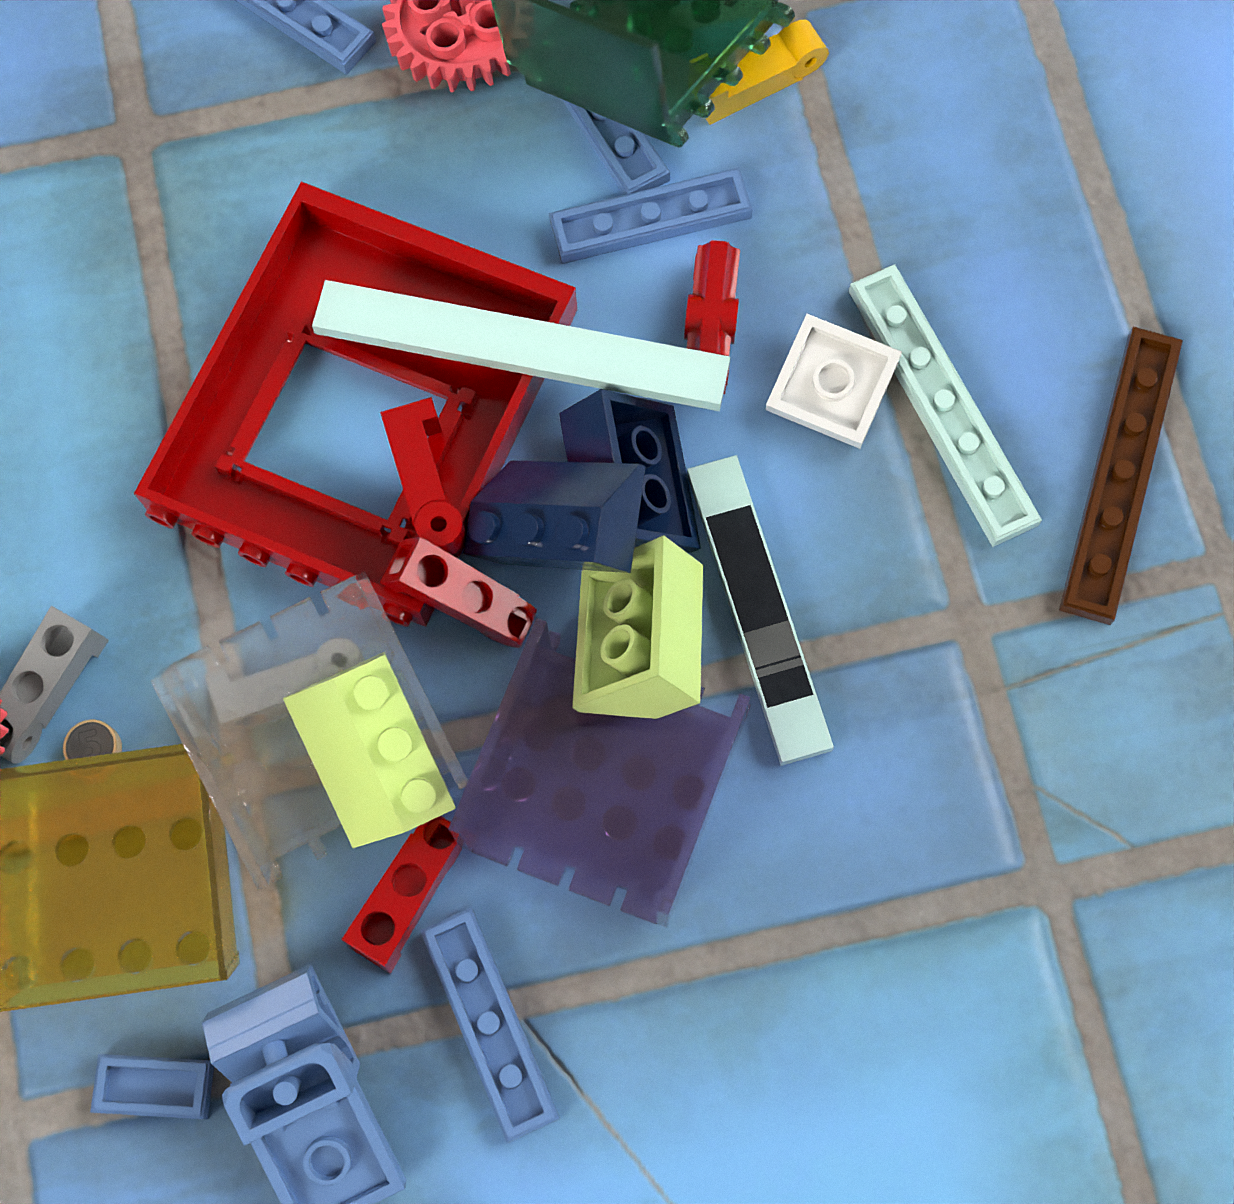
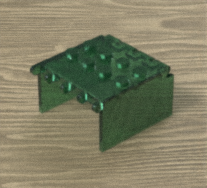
(637, 58)

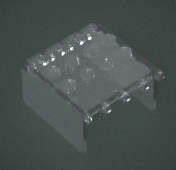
(245, 737)

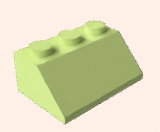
(641, 635)
(369, 752)

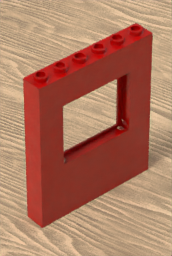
(286, 523)

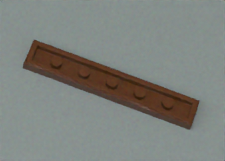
(1121, 476)

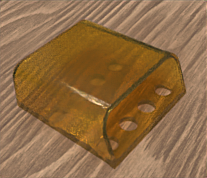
(111, 876)

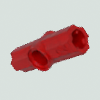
(713, 305)

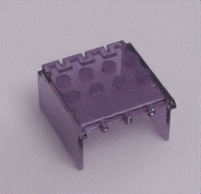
(594, 790)

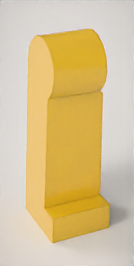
(792, 55)

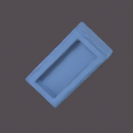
(152, 1086)

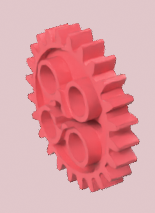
(423, 28)

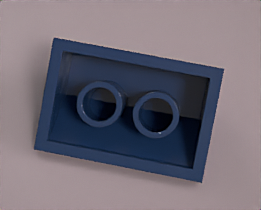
(643, 432)
(558, 515)

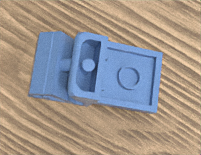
(300, 1095)

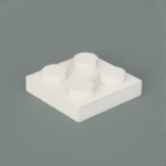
(833, 381)

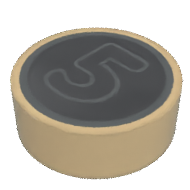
(91, 739)

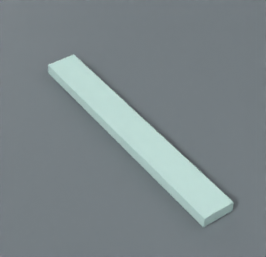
(522, 345)

